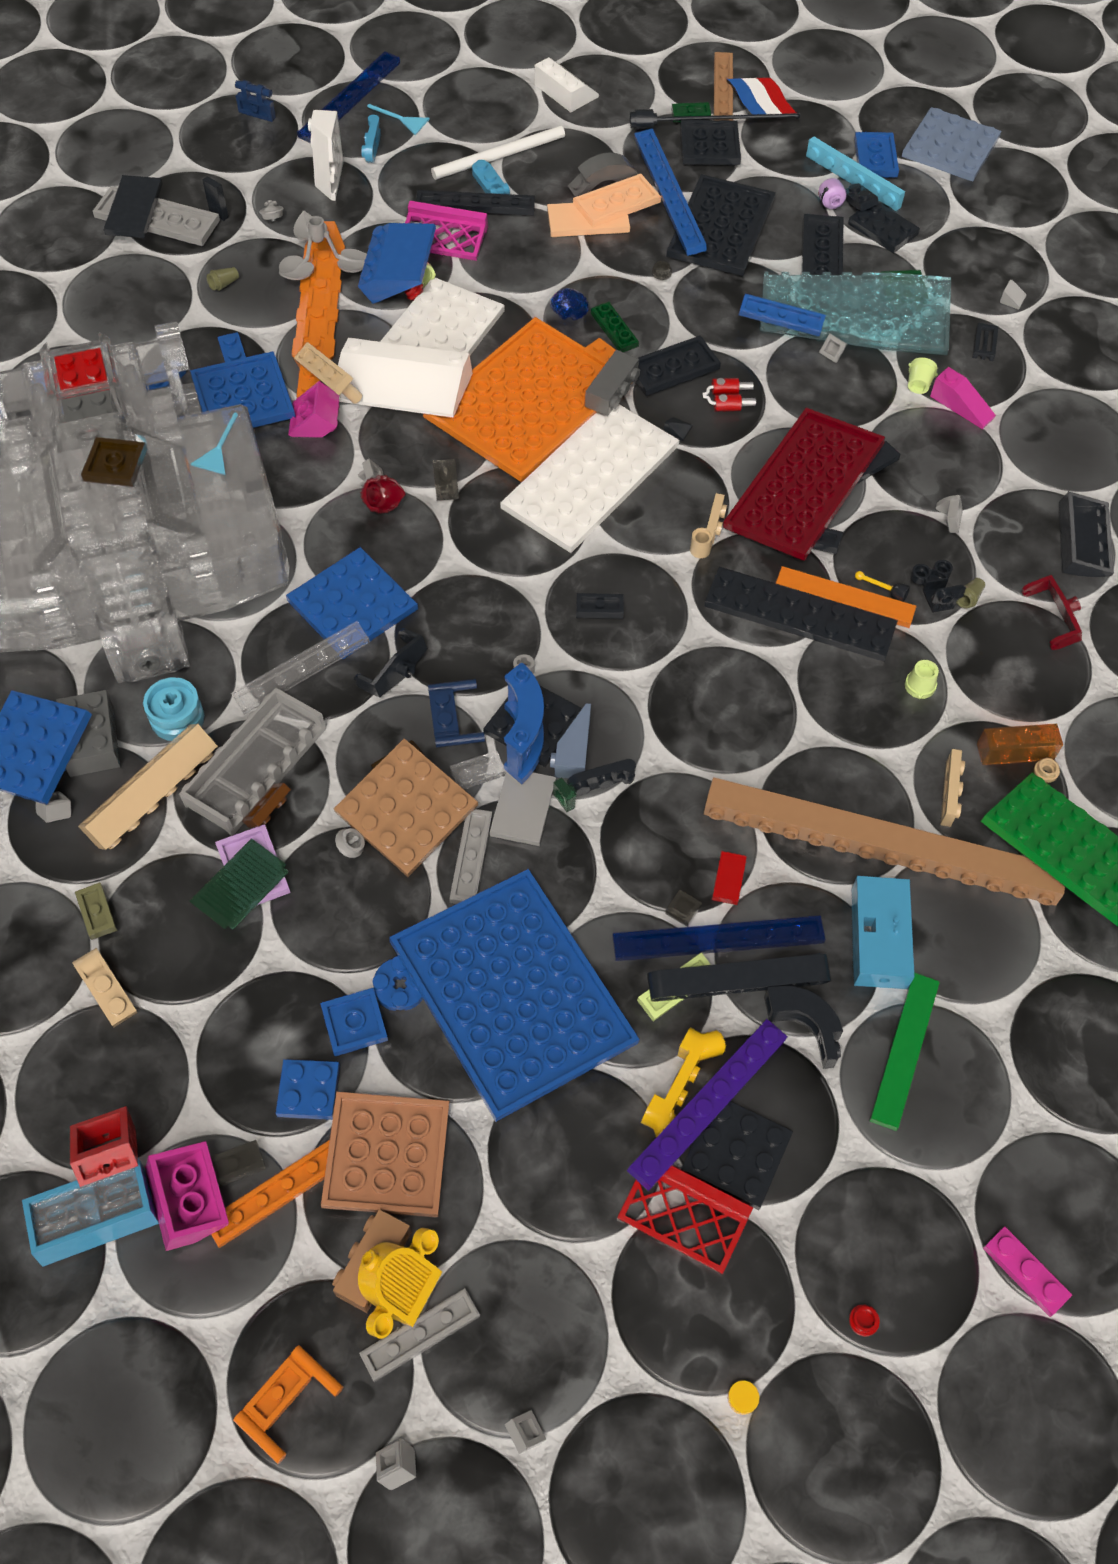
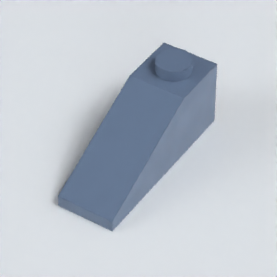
(572, 747)

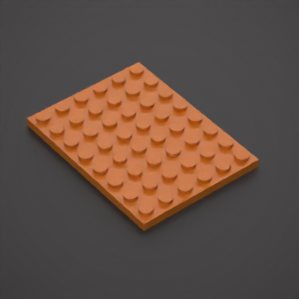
(524, 399)

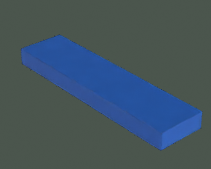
(782, 315)

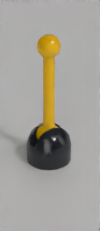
(898, 591)

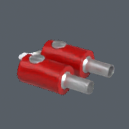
(727, 394)

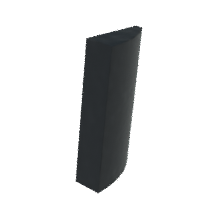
(1085, 536)

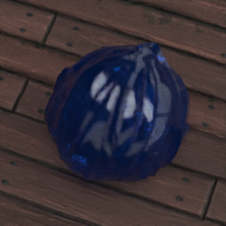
(569, 303)

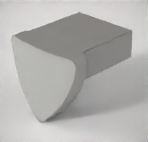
(953, 508)

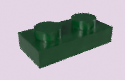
(690, 109)

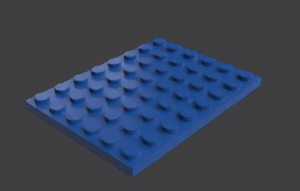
(513, 993)

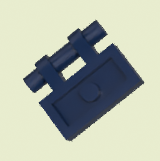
(256, 105)

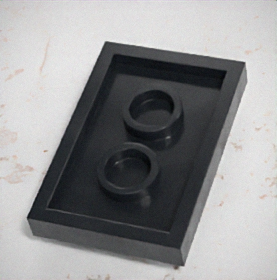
(884, 227)

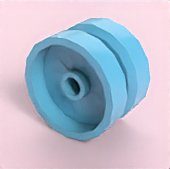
(172, 707)

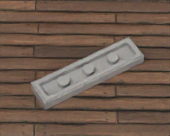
(471, 856)
(427, 1331)

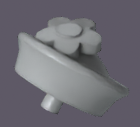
(271, 210)
(350, 842)

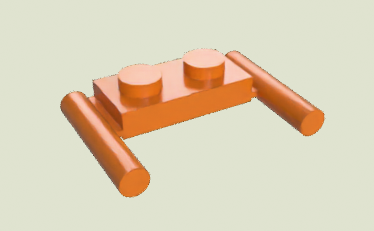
(277, 1396)

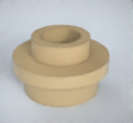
(1048, 765)

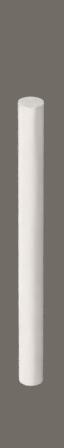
(498, 152)

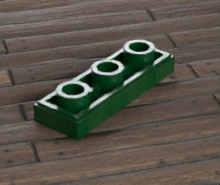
(614, 327)

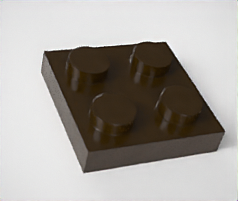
(114, 461)

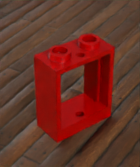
(119, 1154)

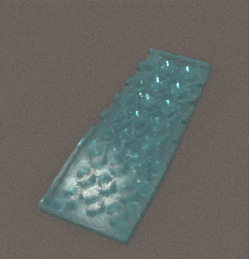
(869, 309)

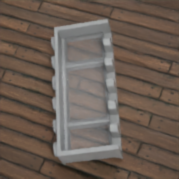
(253, 760)

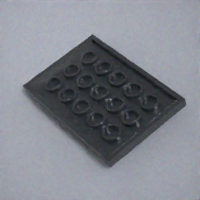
(729, 221)

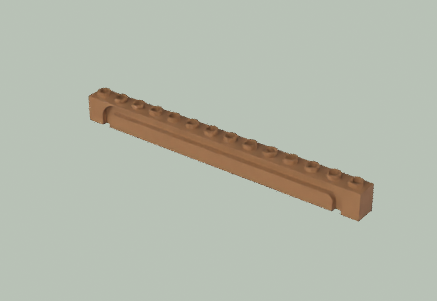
(882, 841)

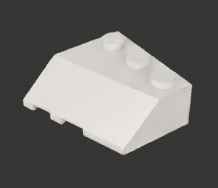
(326, 151)

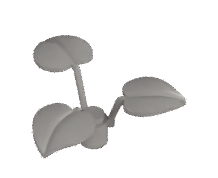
(314, 229)

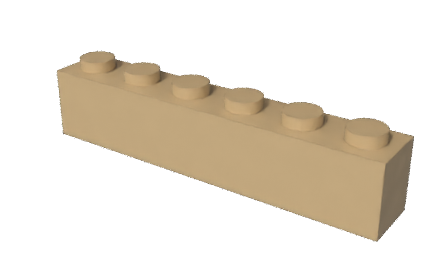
(148, 786)

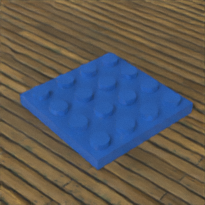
(248, 382)
(350, 593)
(37, 744)

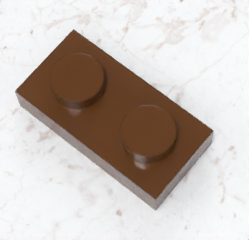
(272, 799)

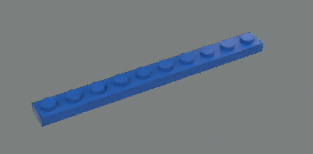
(670, 192)

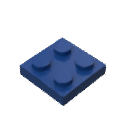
(354, 1022)
(307, 1089)

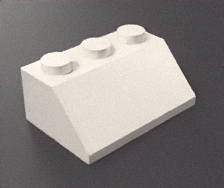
(562, 85)

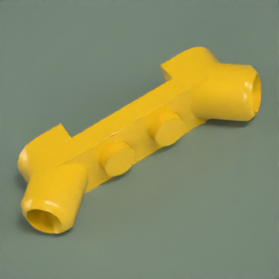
(693, 1049)

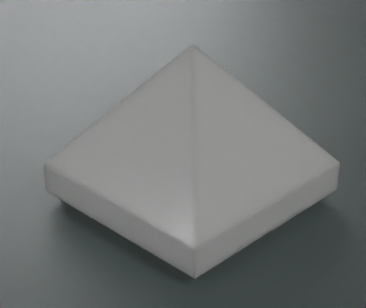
(833, 348)

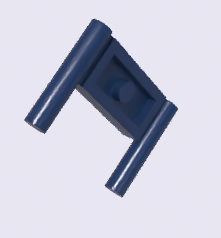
(445, 716)

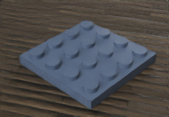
(951, 144)

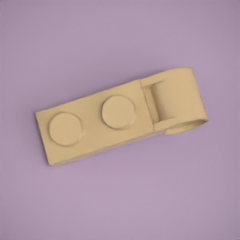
(704, 537)
(104, 987)

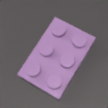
(230, 846)

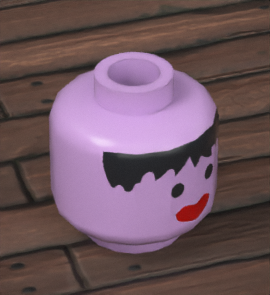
(832, 193)

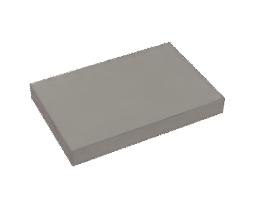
(523, 809)

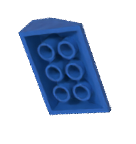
(396, 259)

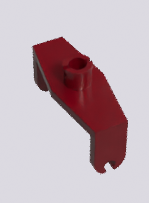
(1065, 606)

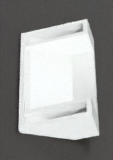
(406, 376)

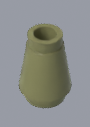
(221, 278)
(972, 593)

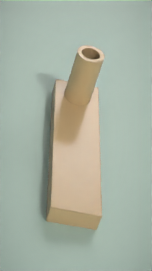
(327, 372)

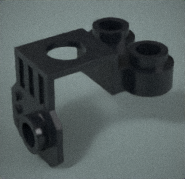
(935, 585)

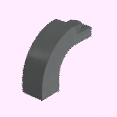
(599, 169)

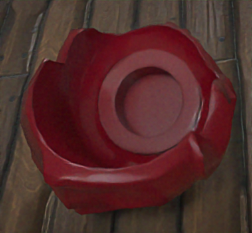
(382, 494)

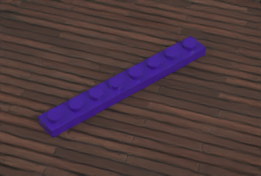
(706, 1105)

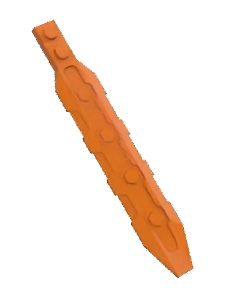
(318, 304)

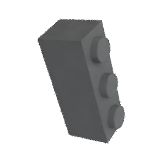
(612, 383)

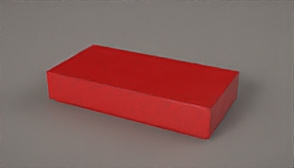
(729, 878)

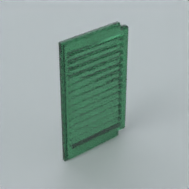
(240, 885)

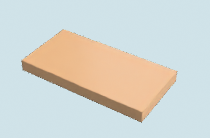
(616, 200)
(568, 221)

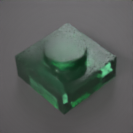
(564, 794)

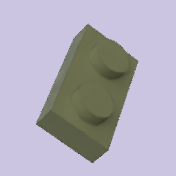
(95, 911)

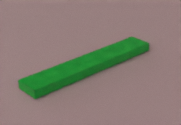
(904, 1052)

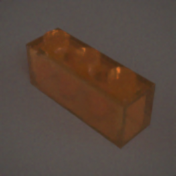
(1019, 744)

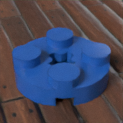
(385, 982)

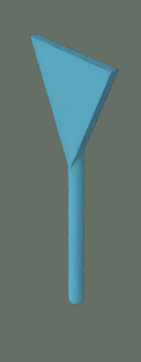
(414, 124)
(214, 459)

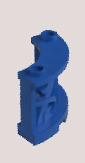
(527, 734)

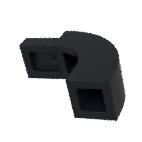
(809, 1009)

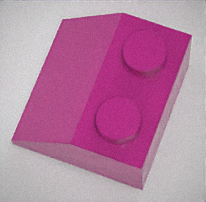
(315, 412)

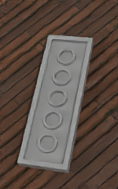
(170, 219)

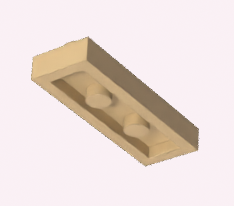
(952, 788)

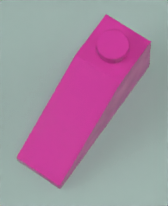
(961, 397)

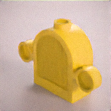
(398, 1281)

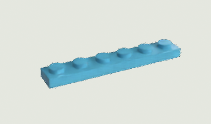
(854, 173)

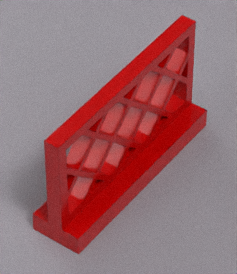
(703, 1194)

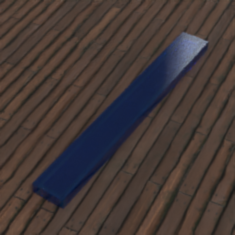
(357, 89)
(718, 938)

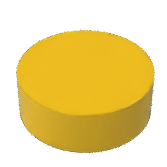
(743, 1397)

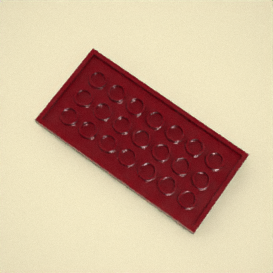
(804, 483)

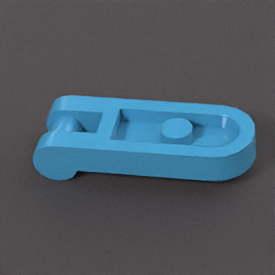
(372, 139)
(488, 178)

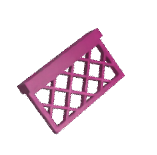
(451, 218)

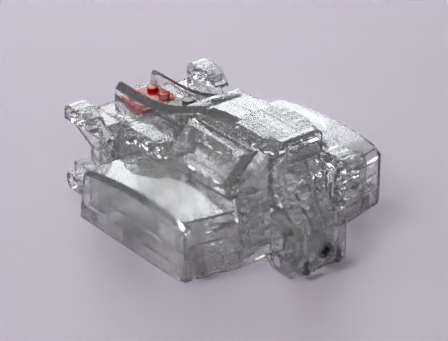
(124, 558)

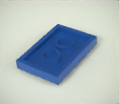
(877, 153)

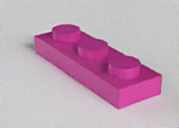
(1027, 1271)

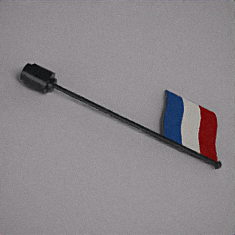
(757, 95)

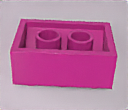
(185, 1195)

